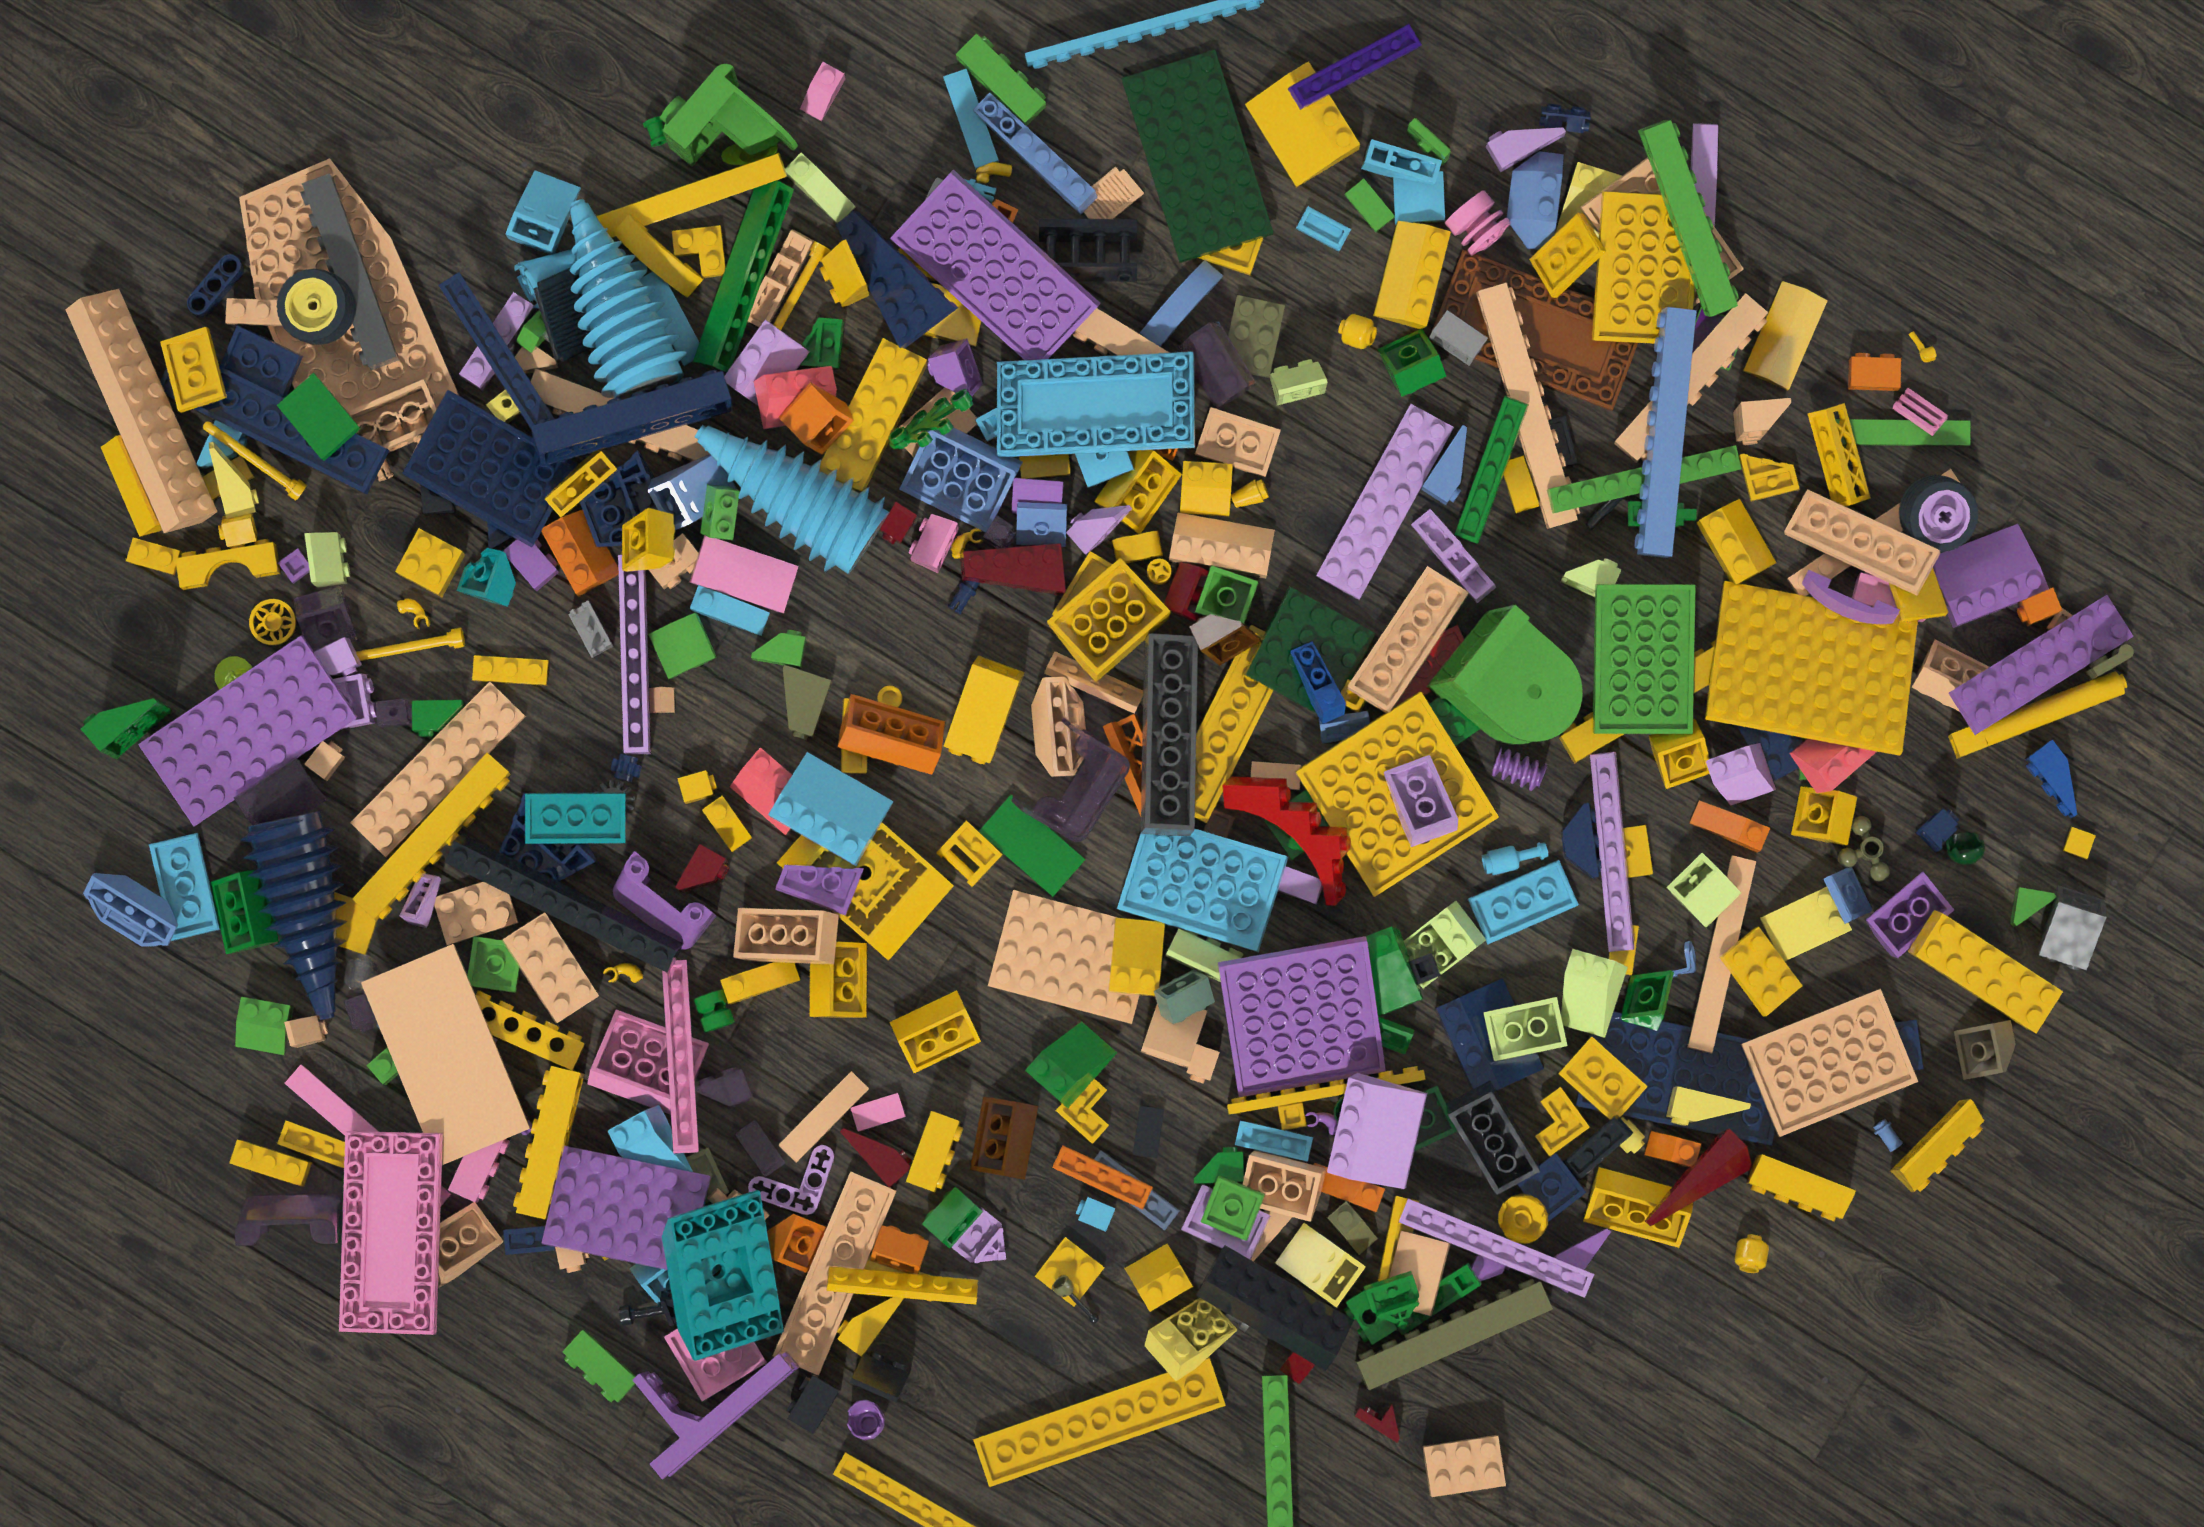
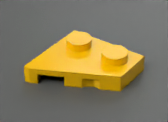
(1767, 478)

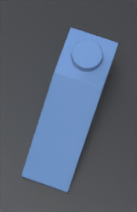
(1446, 475)

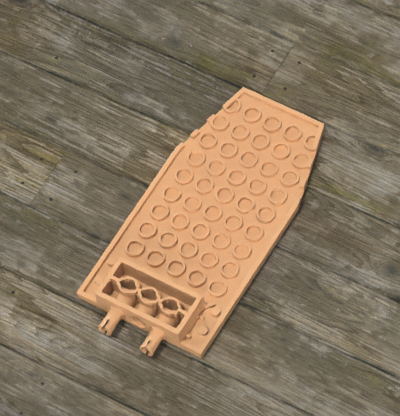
(390, 401)

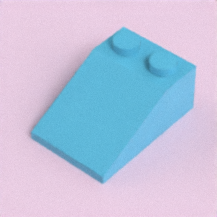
(648, 1140)

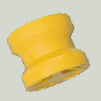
(1159, 568)

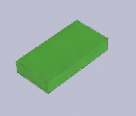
(1369, 205)

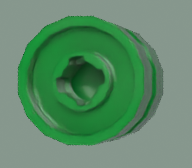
(714, 1010)

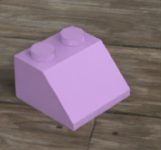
(1741, 774)

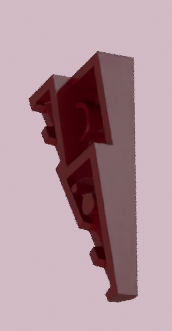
(1718, 1165)

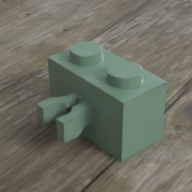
(1184, 996)

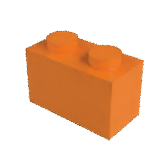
(1874, 372)
(899, 1250)

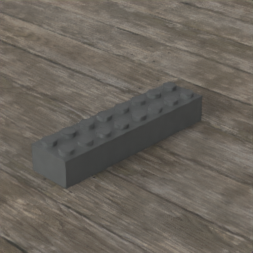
(1169, 735)

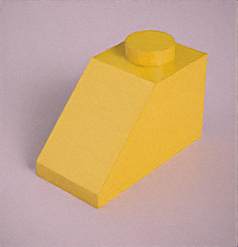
(727, 823)

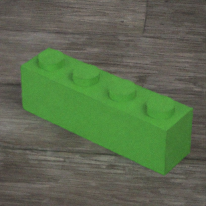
(1000, 79)

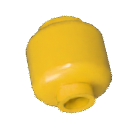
(1357, 331)
(1751, 1254)

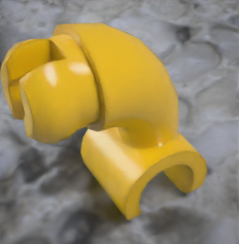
(959, 543)
(413, 606)
(628, 969)

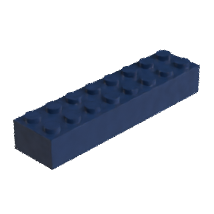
(631, 418)

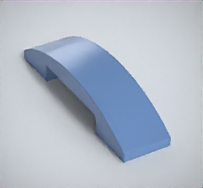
(1181, 303)

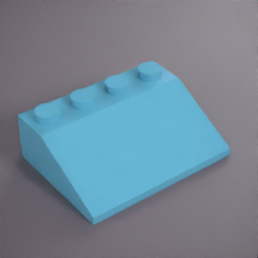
(830, 808)

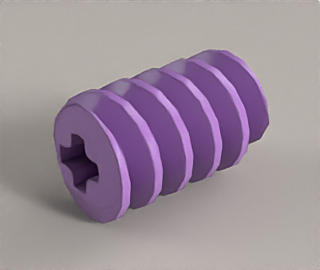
(1518, 769)

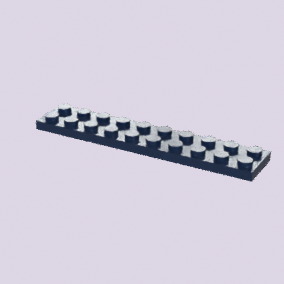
(256, 414)

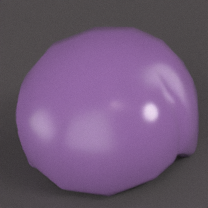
(865, 1419)

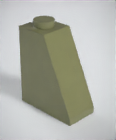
(804, 700)

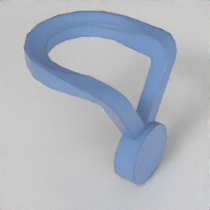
(1690, 960)

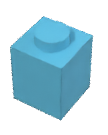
(1095, 1213)

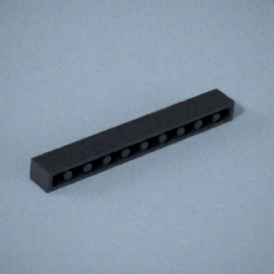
(564, 903)

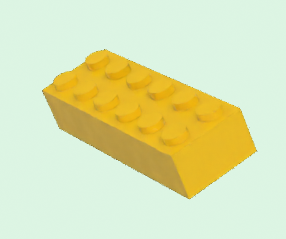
(875, 413)
(1985, 971)
(551, 1135)

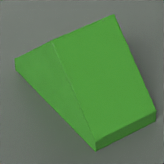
(2027, 903)

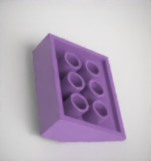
(1988, 575)

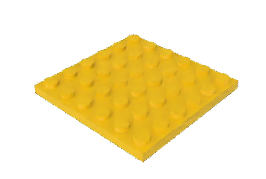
(1354, 793)

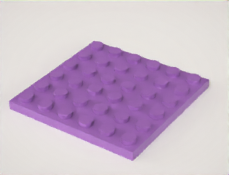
(1301, 1016)

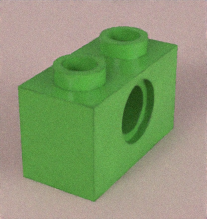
(720, 512)

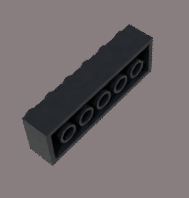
(1275, 1307)

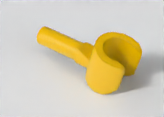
(1926, 354)

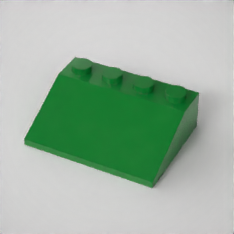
(122, 727)

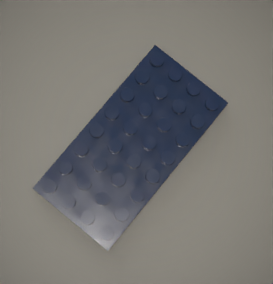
(1665, 1062)

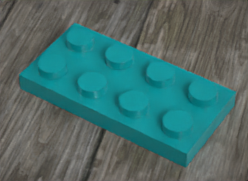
(574, 818)

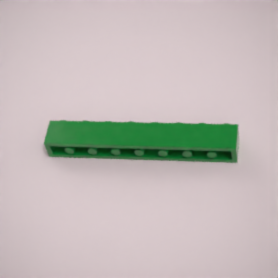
(743, 276)

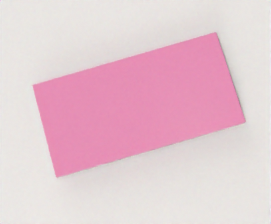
(390, 1232)

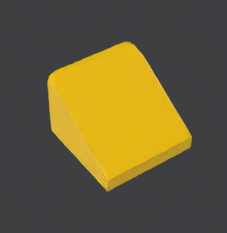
(1352, 700)

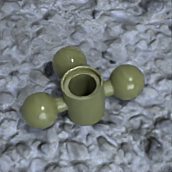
(1848, 857)

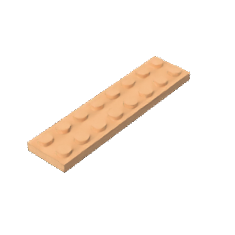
(437, 769)
(846, 1245)

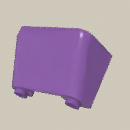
(656, 912)

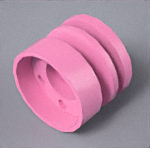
(1477, 223)

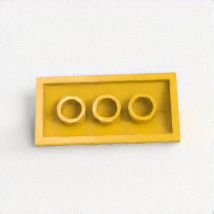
(1785, 335)

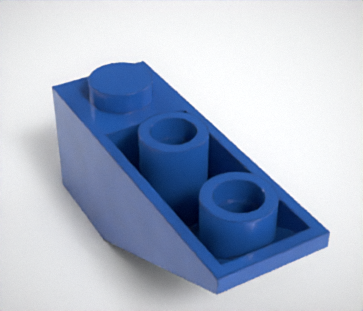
(1318, 683)
(2054, 772)

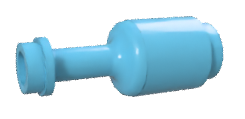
(1508, 859)

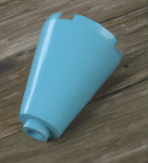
(542, 268)

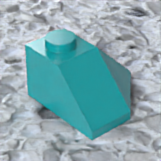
(489, 578)

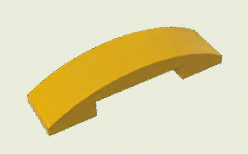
(657, 257)

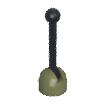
(1064, 1287)

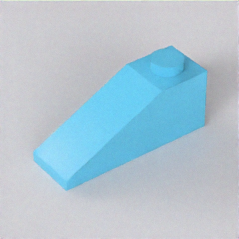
(1400, 163)
(729, 610)

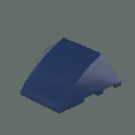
(618, 501)
(553, 860)

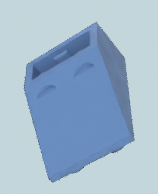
(684, 489)

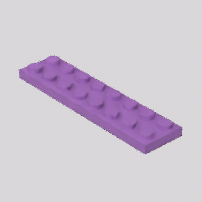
(2040, 664)

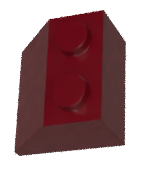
(1186, 591)
(703, 870)

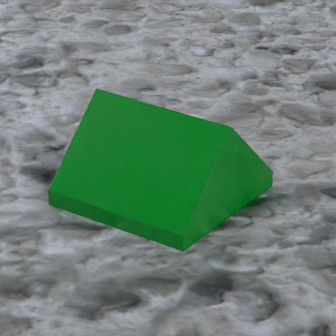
(1647, 999)

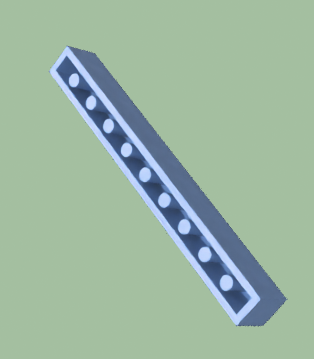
(1666, 432)

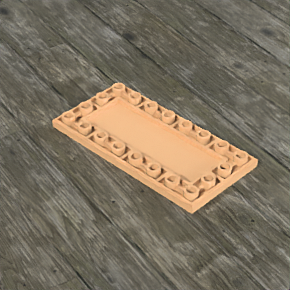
(445, 1053)

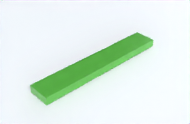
(1907, 433)

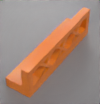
(1119, 742)

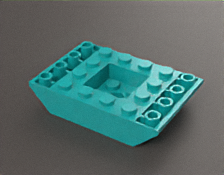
(743, 1298)

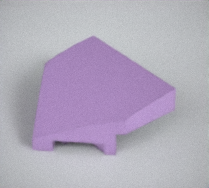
(982, 1240)

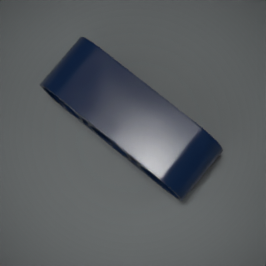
(218, 273)

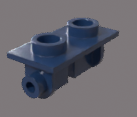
(1556, 115)

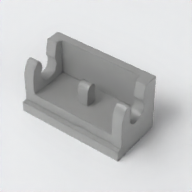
(1458, 338)
(590, 629)

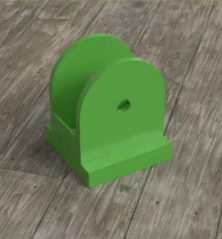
(1511, 680)

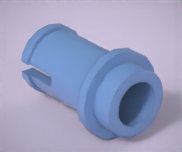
(1887, 1134)

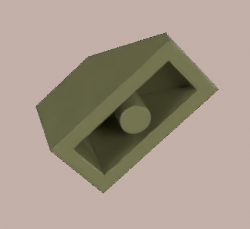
(1352, 1227)

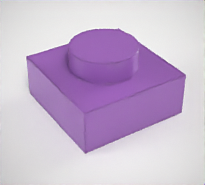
(295, 566)

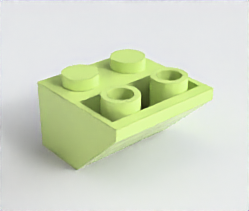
(1703, 890)

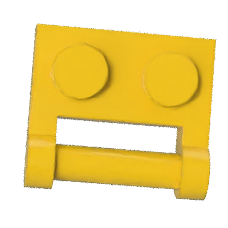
(975, 847)

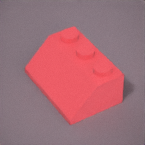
(779, 390)
(1828, 763)
(761, 784)

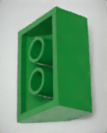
(239, 913)

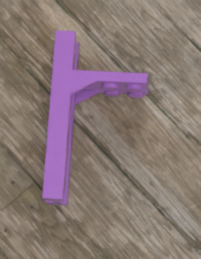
(697, 1431)

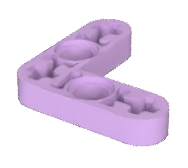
(805, 1189)

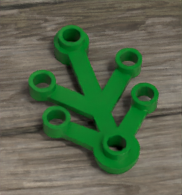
(930, 421)

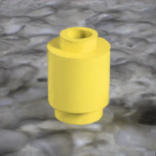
(1635, 1141)

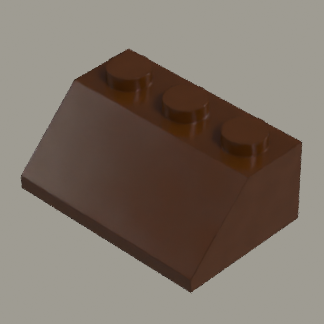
(1004, 1138)

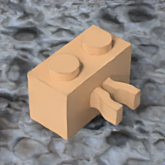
(683, 561)

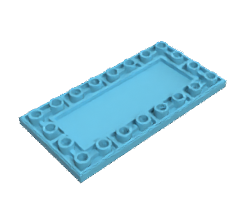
(1095, 404)

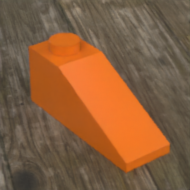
(1730, 826)
(1355, 1192)

